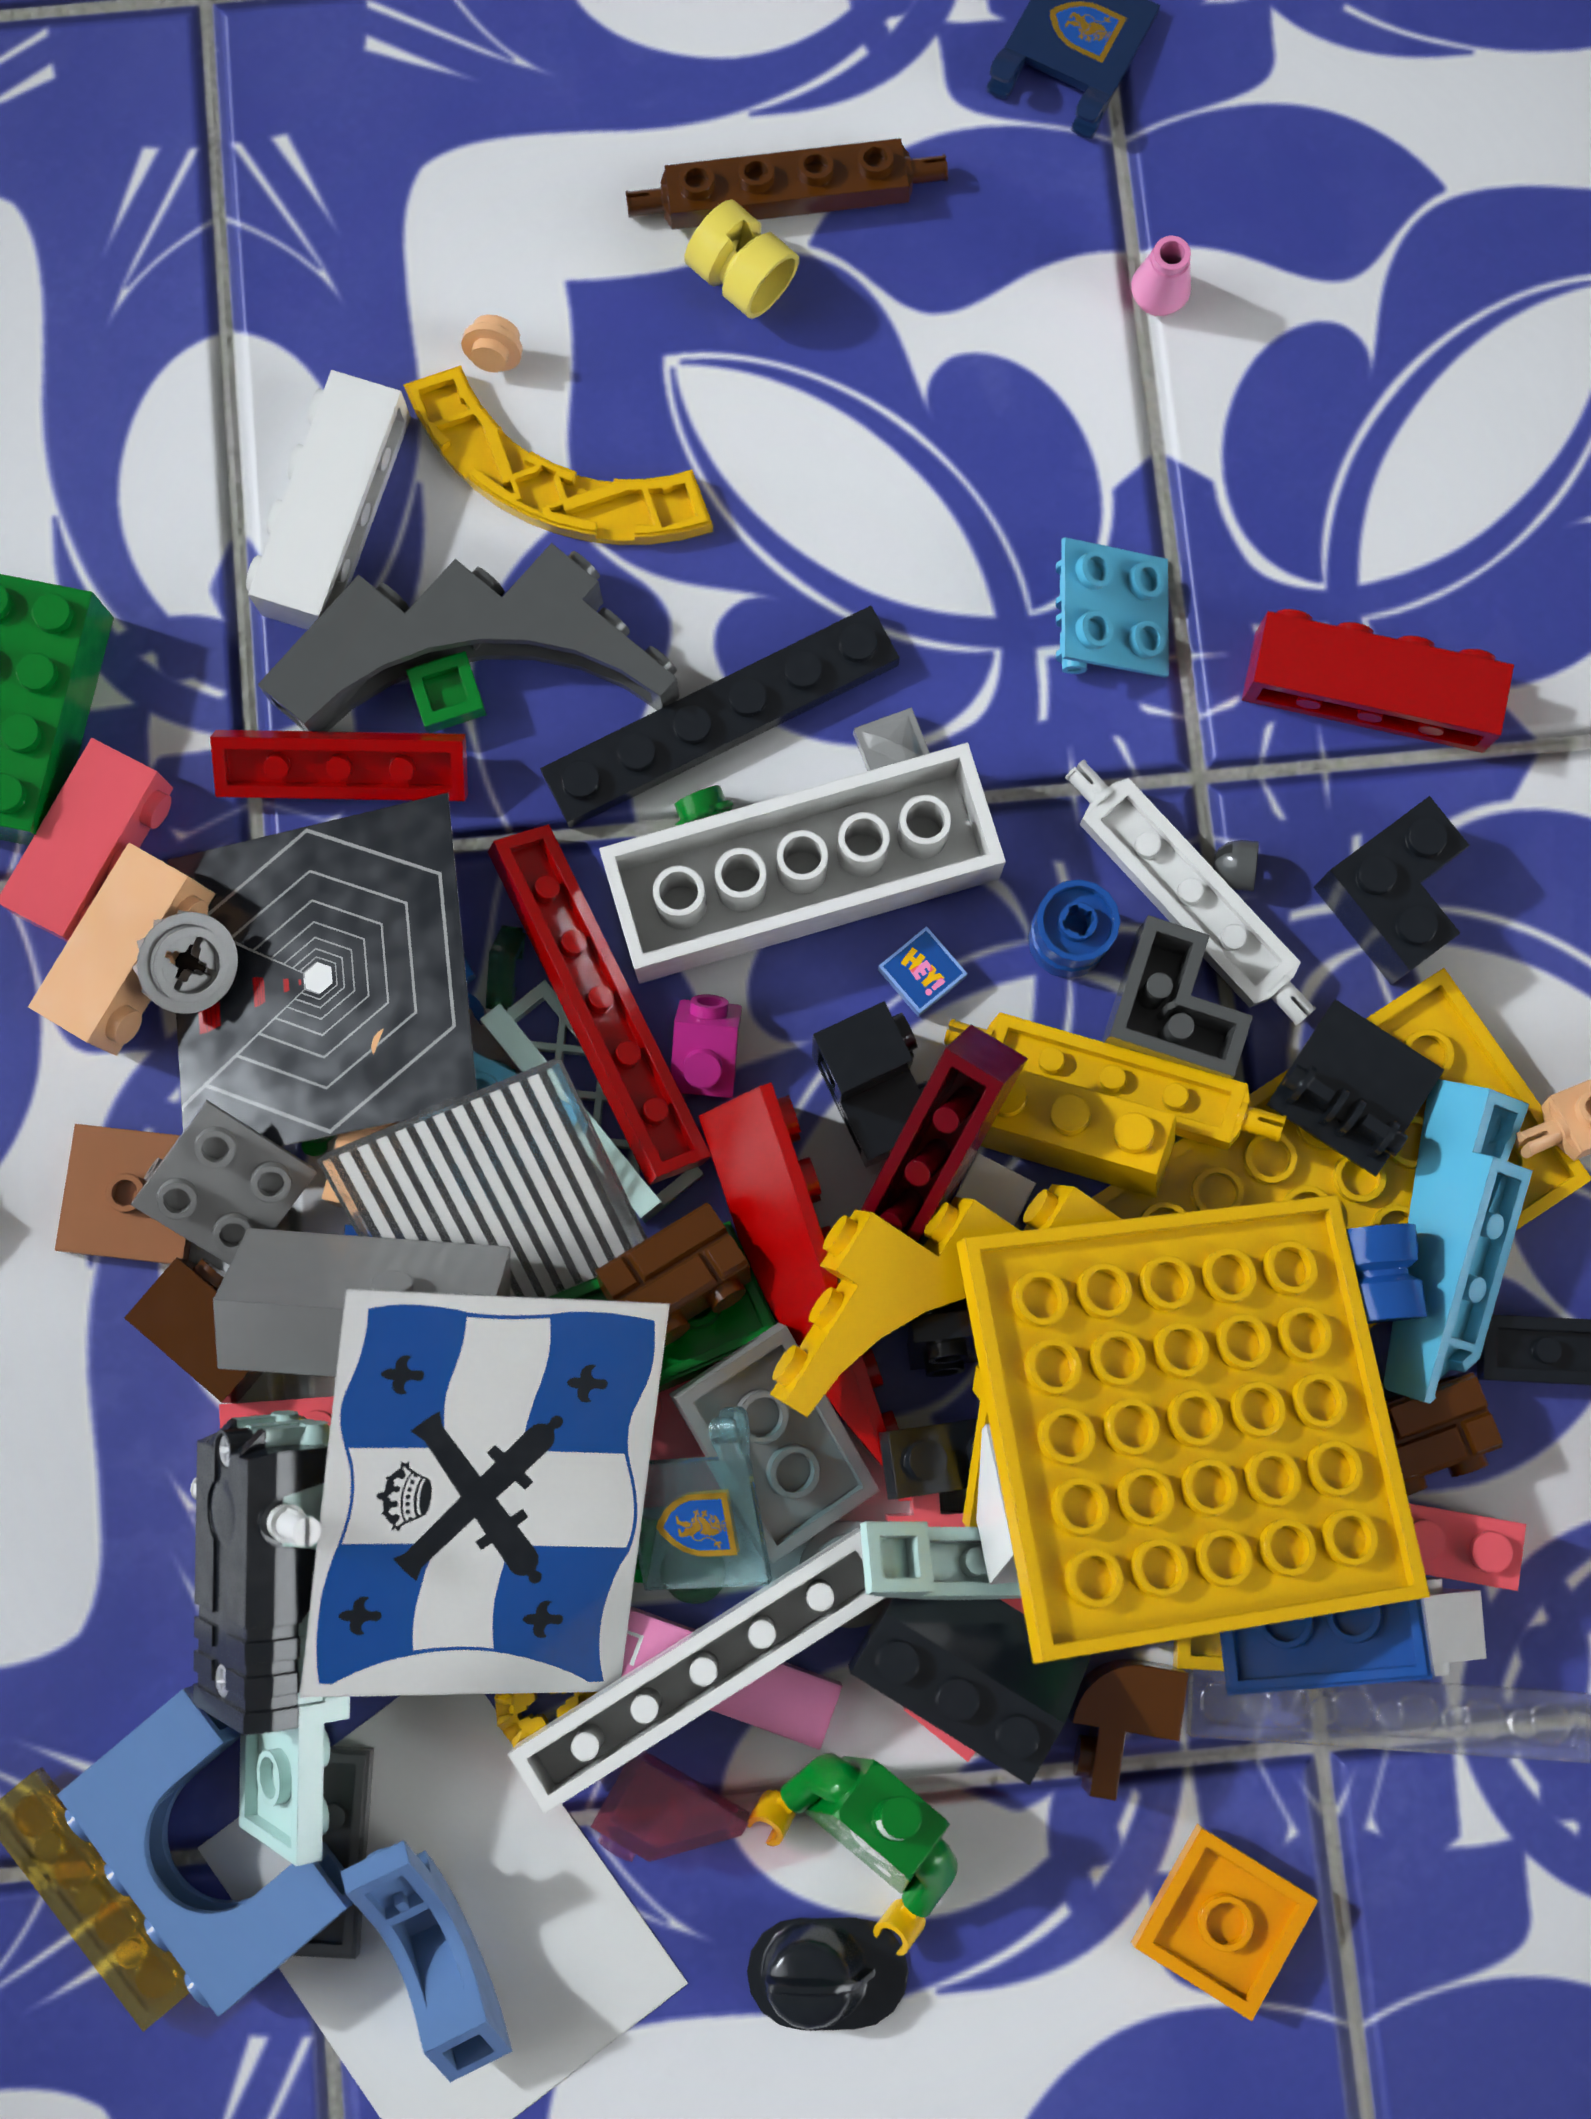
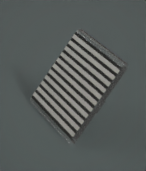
(498, 1171)

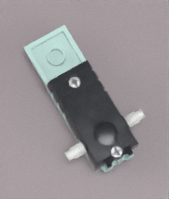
(253, 1588)

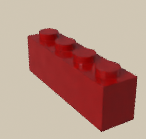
(1378, 680)

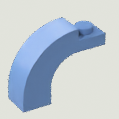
(435, 1954)

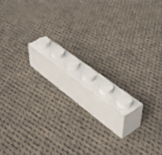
(694, 1674)

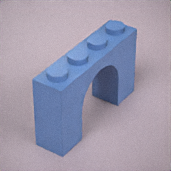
(125, 1813)

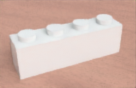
(329, 499)

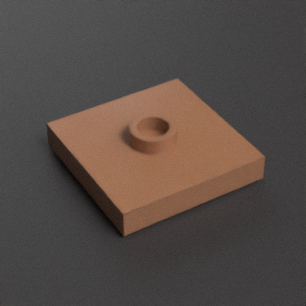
(100, 1184)

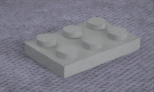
(800, 1464)

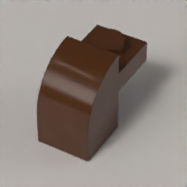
(1121, 1699)

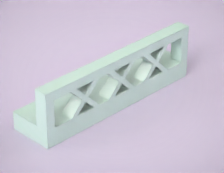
(527, 1055)

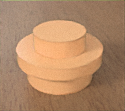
(492, 343)

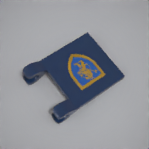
(1078, 44)

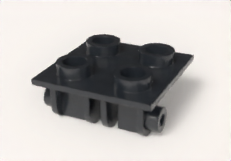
(1355, 1088)

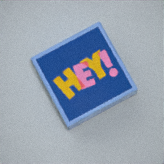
(922, 971)

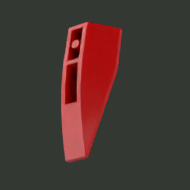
(780, 1234)

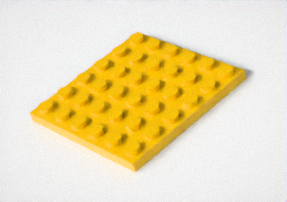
(1188, 1425)

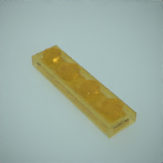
(94, 1913)

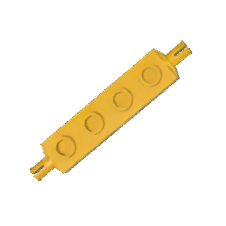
(1205, 1104)

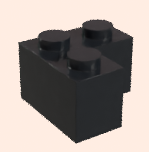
(1382, 894)
(870, 1077)

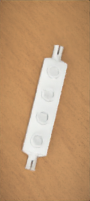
(1189, 892)

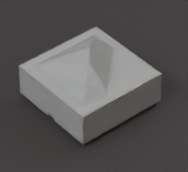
(890, 740)

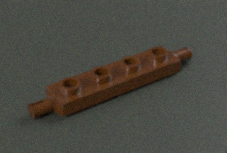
(789, 182)

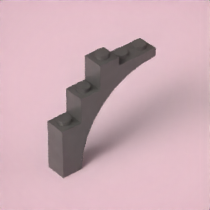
(546, 617)

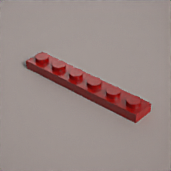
(599, 1004)

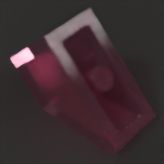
(663, 1812)

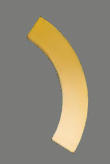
(545, 492)

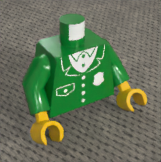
(879, 1824)

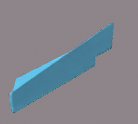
(1465, 1224)

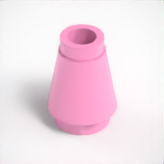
(1164, 277)

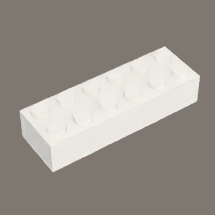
(803, 862)

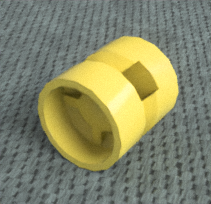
(734, 253)

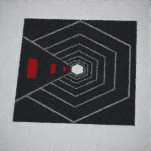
(333, 942)

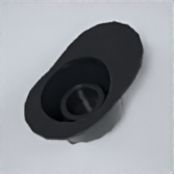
(827, 1973)

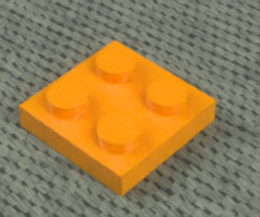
(1224, 1922)

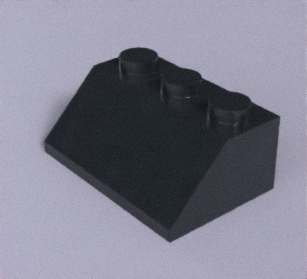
(971, 1676)

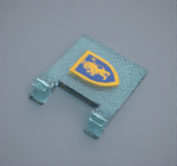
(705, 1516)

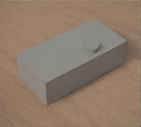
(288, 1291)

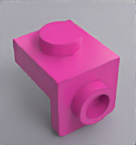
(706, 1046)

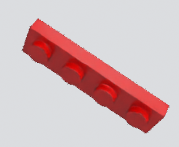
(339, 765)

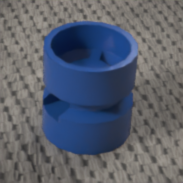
(1073, 928)
(1381, 1266)

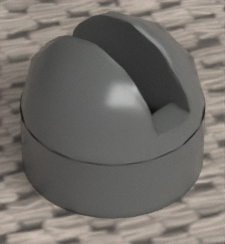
(1238, 864)

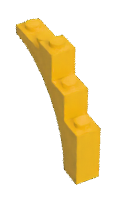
(896, 1279)

